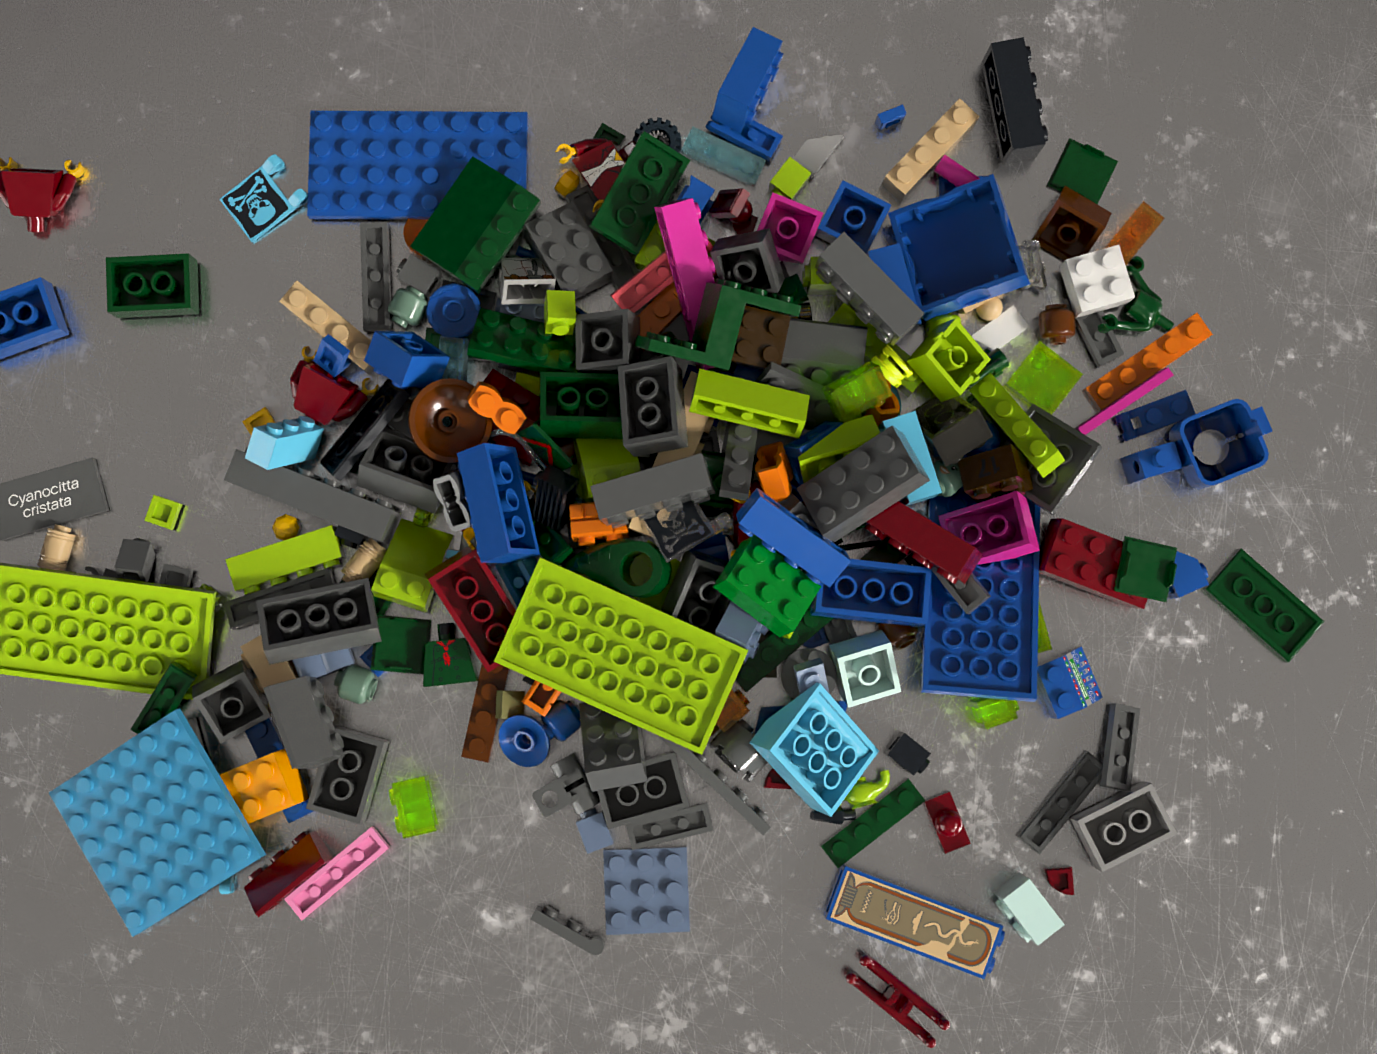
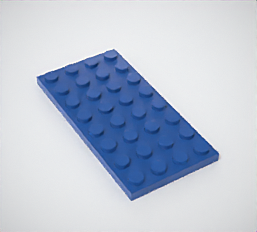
(404, 160)
(997, 644)

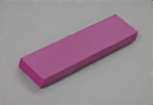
(1125, 401)

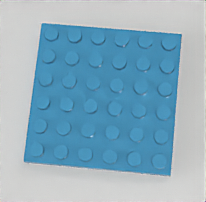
(157, 822)

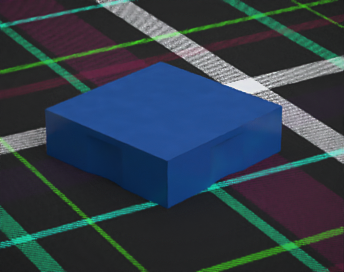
(959, 248)

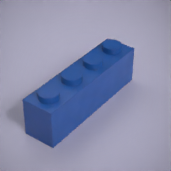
(792, 537)

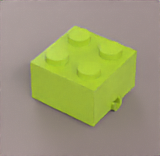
(948, 360)

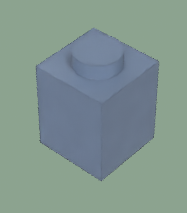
(594, 830)

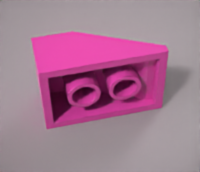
(996, 527)

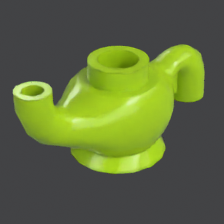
(865, 792)

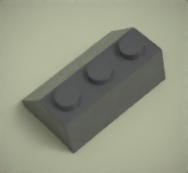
(823, 349)
(304, 722)

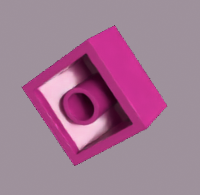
(791, 227)

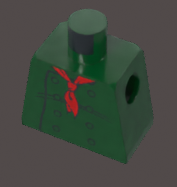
(448, 659)

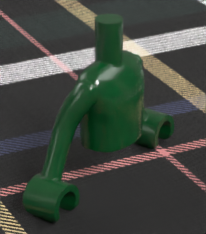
(1144, 308)

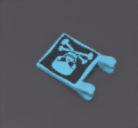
(258, 201)

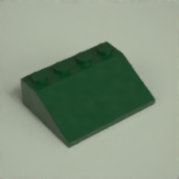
(476, 224)

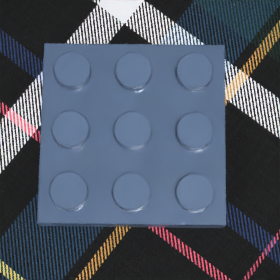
(646, 890)

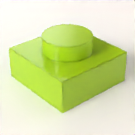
(163, 512)

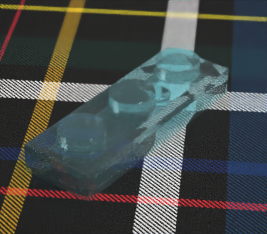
(723, 156)

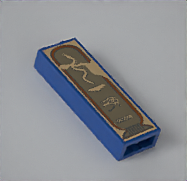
(914, 921)

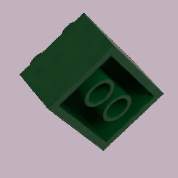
(152, 285)
(580, 405)

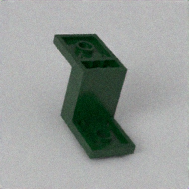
(718, 323)

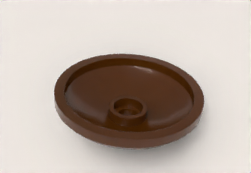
(449, 400)

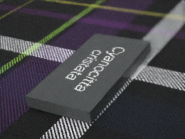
(51, 498)

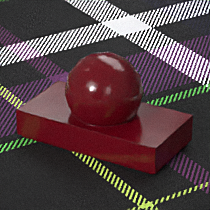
(732, 205)
(947, 822)

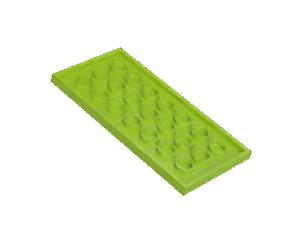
(101, 628)
(621, 655)

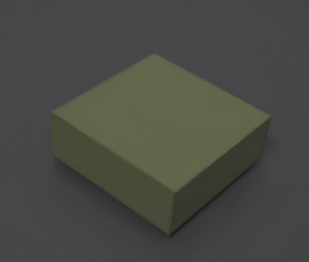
(509, 703)

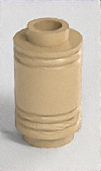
(56, 548)
(364, 561)

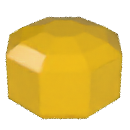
(567, 184)
(286, 527)

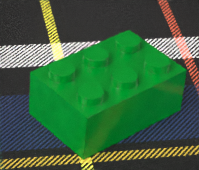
(767, 587)

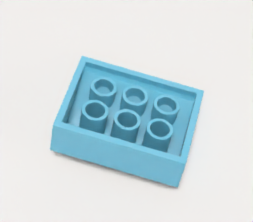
(815, 748)

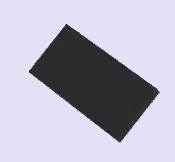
(364, 429)

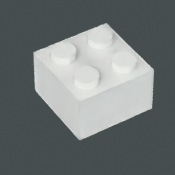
(1097, 281)

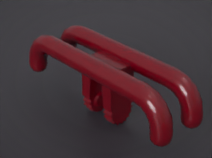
(898, 1000)

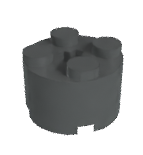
(787, 674)
(737, 751)

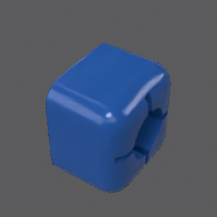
(1239, 455)

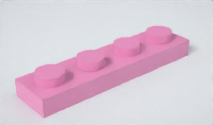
(337, 873)

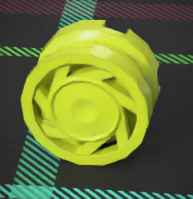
(889, 367)

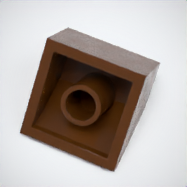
(1071, 225)

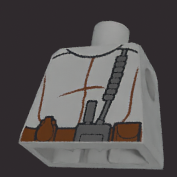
(524, 280)

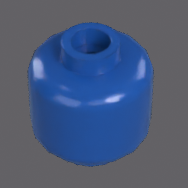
(562, 720)

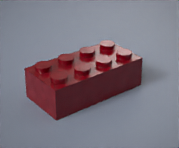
(927, 541)
(1084, 560)
(474, 602)

